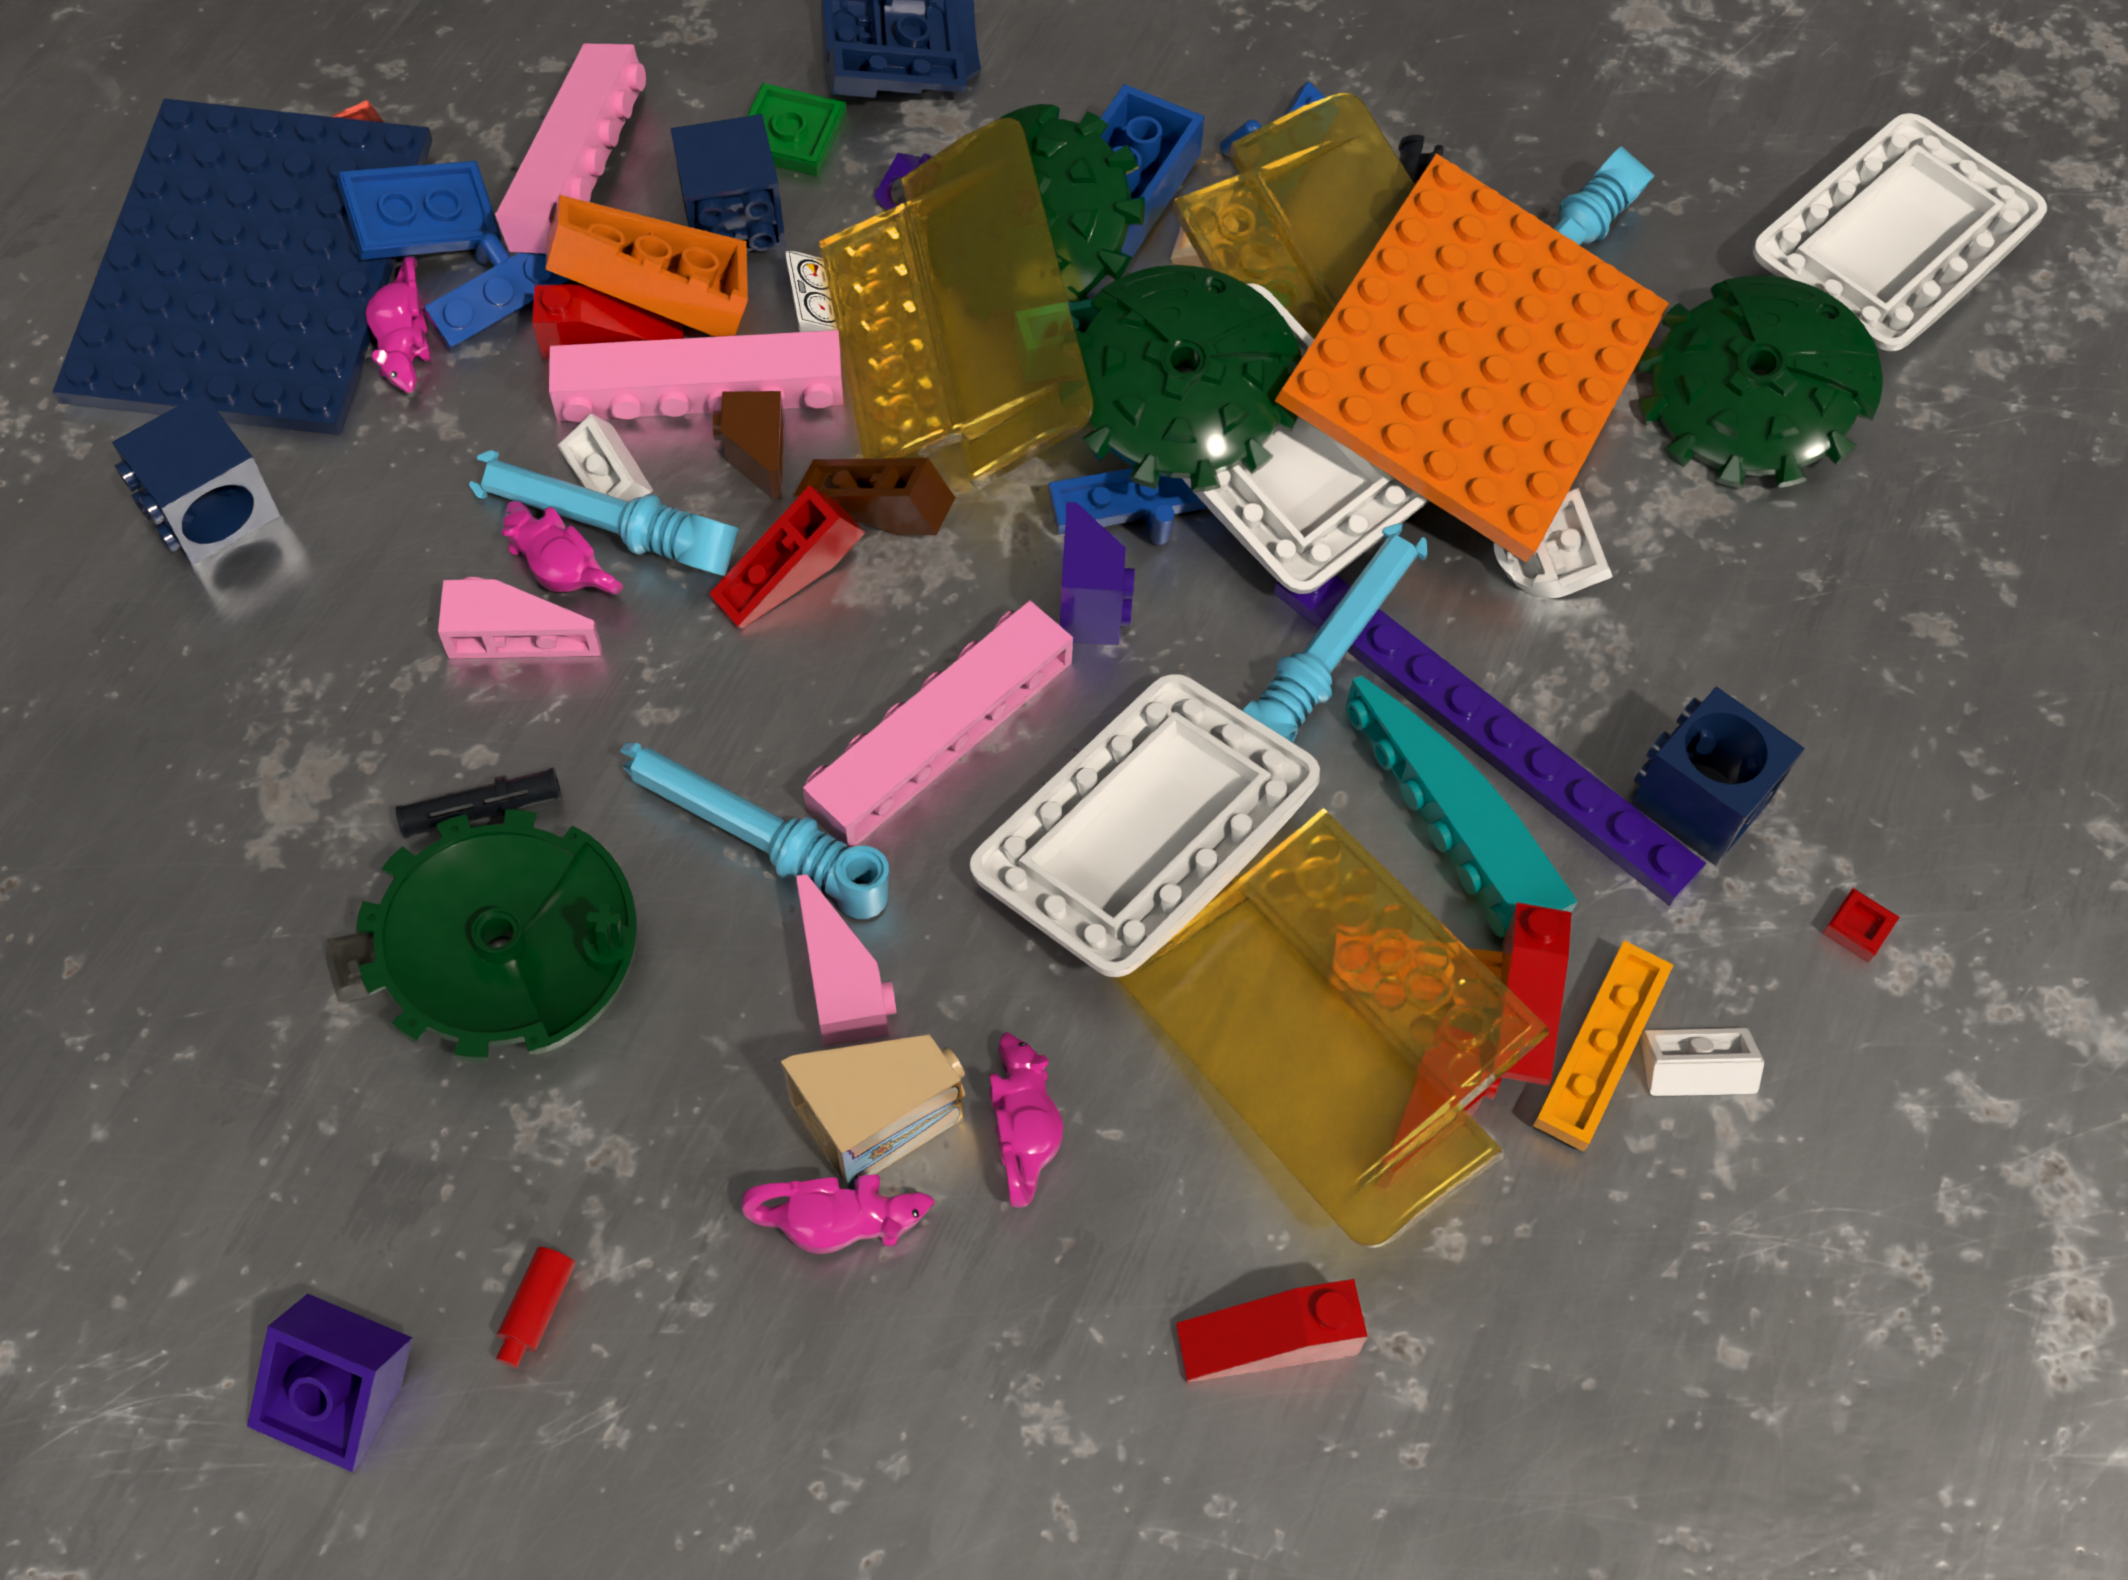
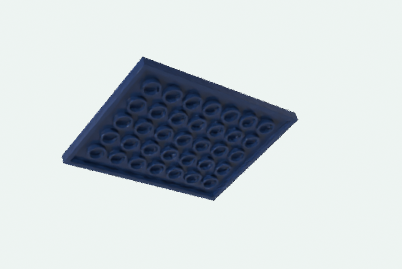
(237, 270)

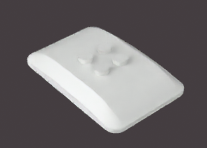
(1902, 228)
(1311, 502)
(1145, 824)

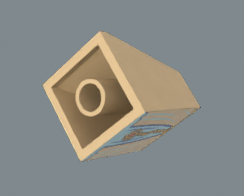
(875, 1100)

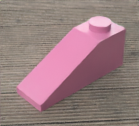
(504, 622)
(844, 974)

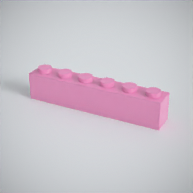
(571, 142)
(691, 373)
(937, 724)

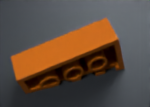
(651, 264)

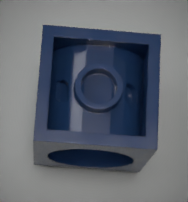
(730, 180)
(194, 480)
(1733, 742)

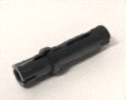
(542, 788)

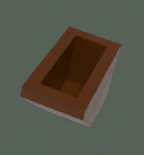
(753, 436)

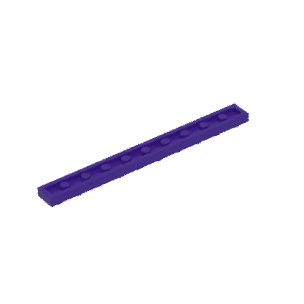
(1511, 747)

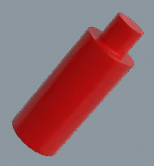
(533, 1305)

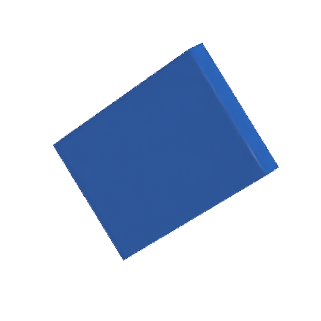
(417, 209)

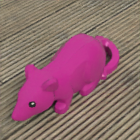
(399, 327)
(555, 554)
(1027, 1119)
(829, 1218)

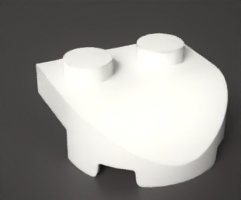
(1566, 557)

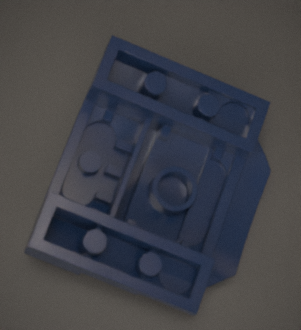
(898, 45)

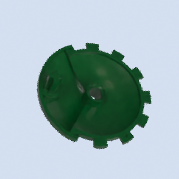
(1082, 194)
(1197, 419)
(1776, 423)
(548, 893)

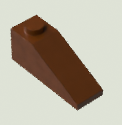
(884, 493)

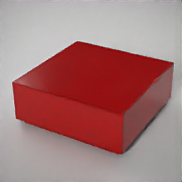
(1860, 925)

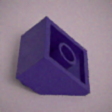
(1094, 581)
(327, 1380)

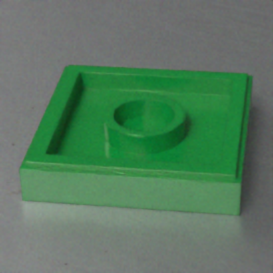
(798, 126)

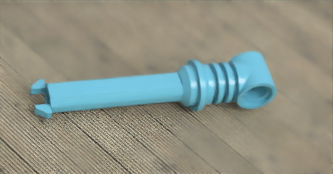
(1610, 191)
(642, 522)
(1306, 676)
(792, 845)

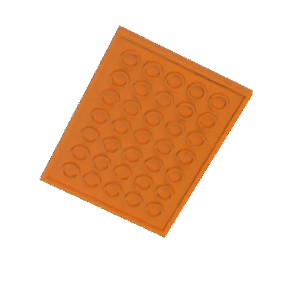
(1476, 357)

